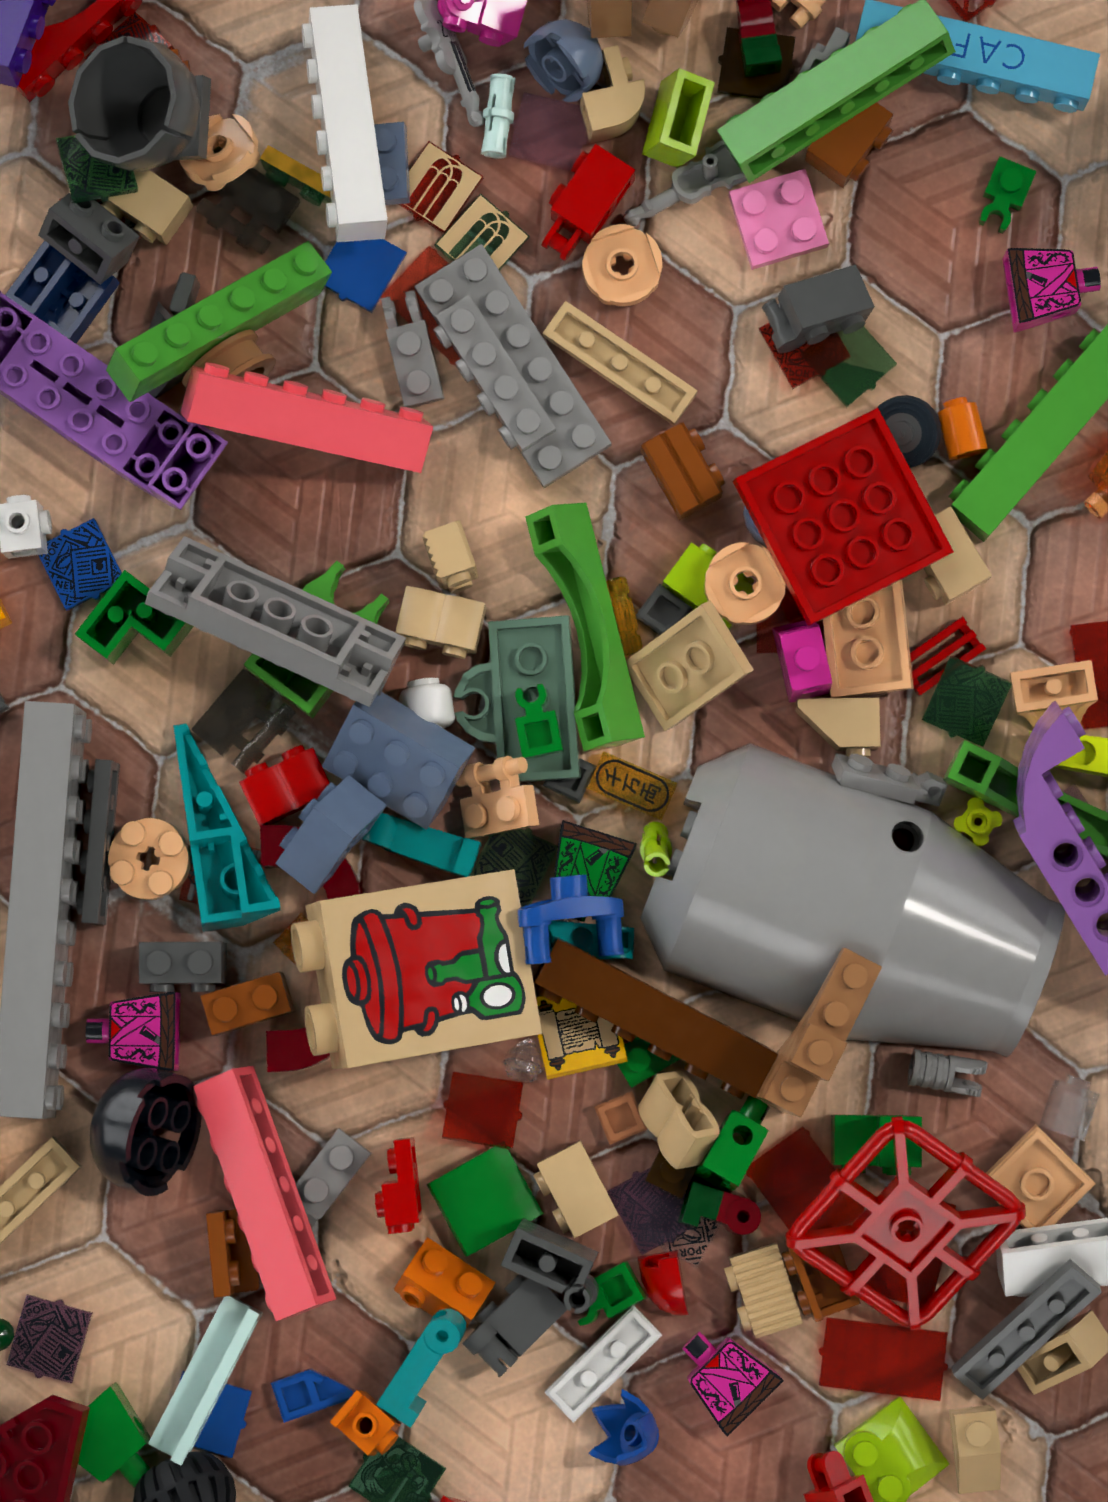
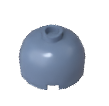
(564, 58)

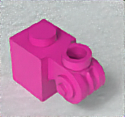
(492, 20)

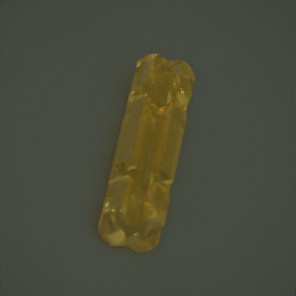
(624, 615)

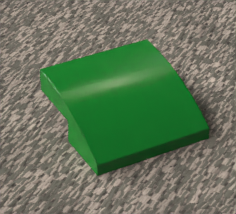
(484, 1199)

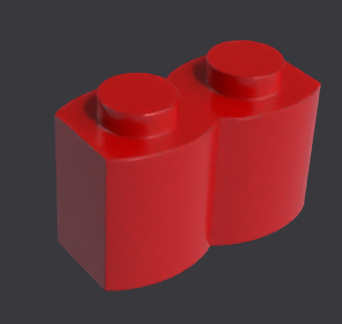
(284, 787)

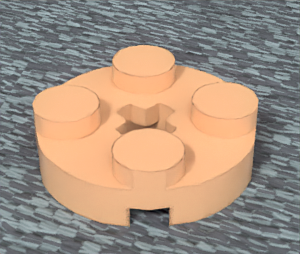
(237, 154)
(612, 286)
(722, 577)
(137, 838)

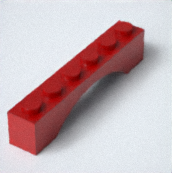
(65, 43)

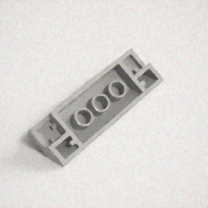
(276, 621)

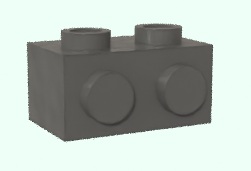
(89, 237)
(182, 963)

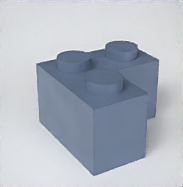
(328, 832)

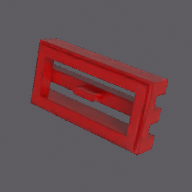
(968, 636)

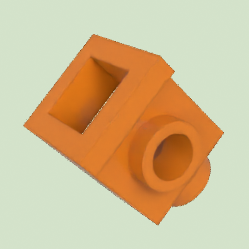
(357, 1408)

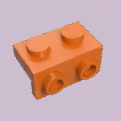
(441, 1281)

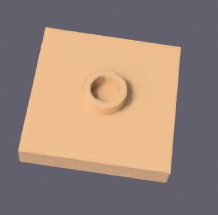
(1041, 1178)

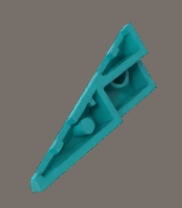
(226, 872)

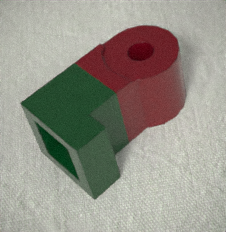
(758, 38)
(734, 1212)

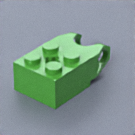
(292, 686)

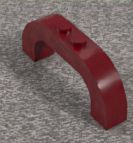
(290, 1048)

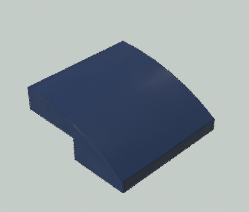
(60, 292)

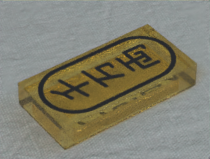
(632, 786)

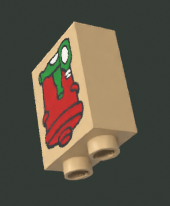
(417, 970)

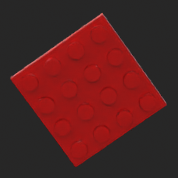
(843, 516)

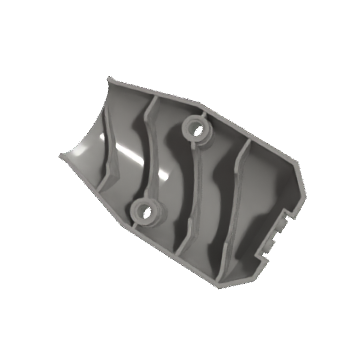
(798, 867)

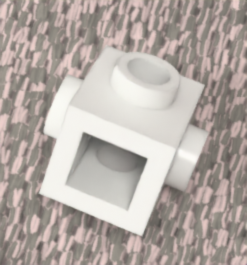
(31, 537)

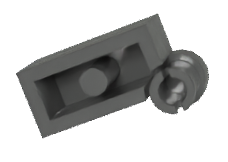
(818, 308)
(554, 1263)
(515, 1323)

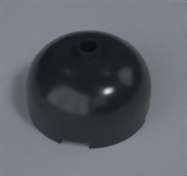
(125, 1126)

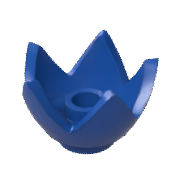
(629, 1429)

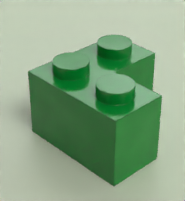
(124, 615)
(853, 1131)

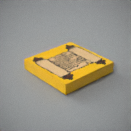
(573, 1042)

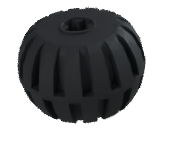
(197, 1480)

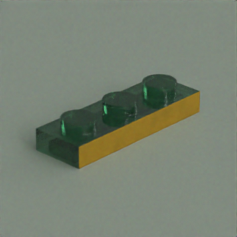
(286, 170)

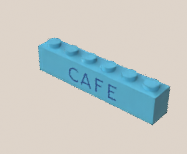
(1005, 62)

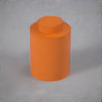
(962, 429)

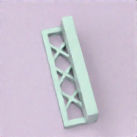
(205, 1378)

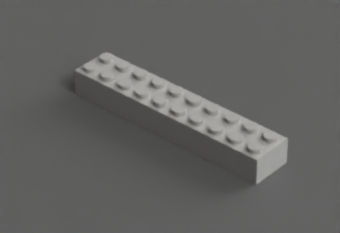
(41, 908)

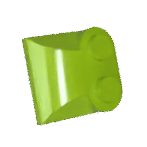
(892, 1453)

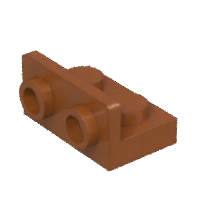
(229, 1255)

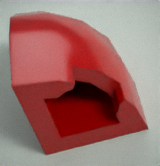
(664, 1281)

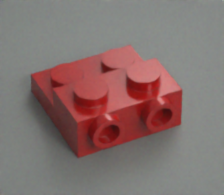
(401, 1198)

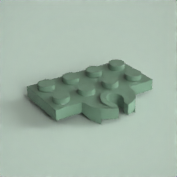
(521, 657)

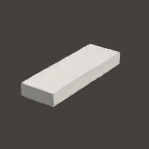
(603, 1363)

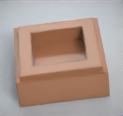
(620, 1117)

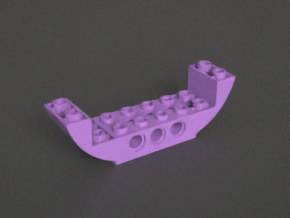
(84, 405)
(1047, 823)

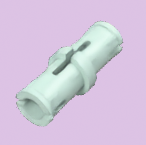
(498, 116)

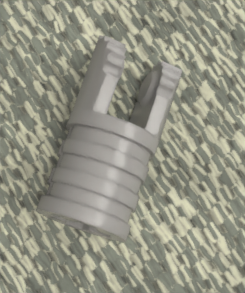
(939, 1070)

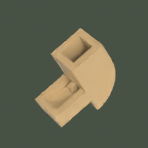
(617, 107)

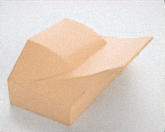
(1066, 684)

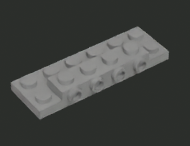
(511, 366)

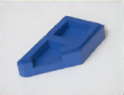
(308, 1393)

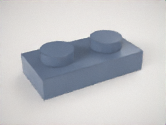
(393, 161)

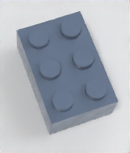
(399, 758)

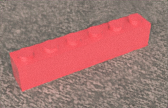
(306, 418)
(264, 1193)

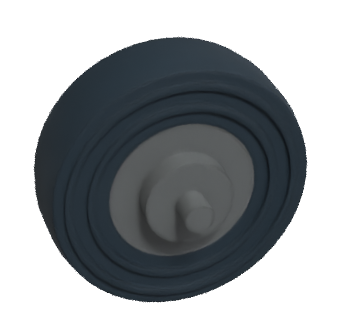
(913, 427)

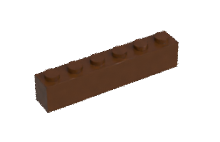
(654, 1017)

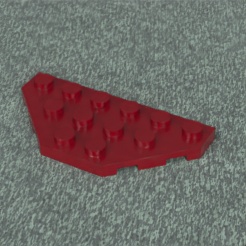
(42, 1451)

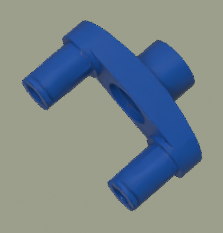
(568, 901)

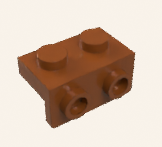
(819, 1293)

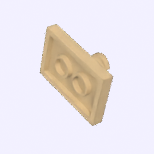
(688, 666)

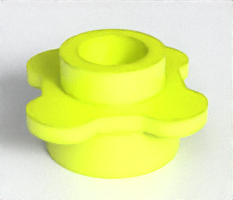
(966, 824)

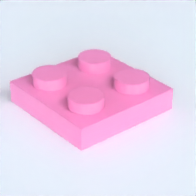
(778, 219)

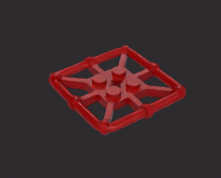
(904, 1200)

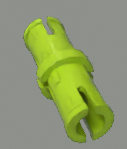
(659, 849)

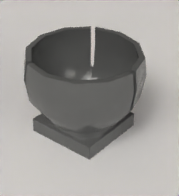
(139, 106)

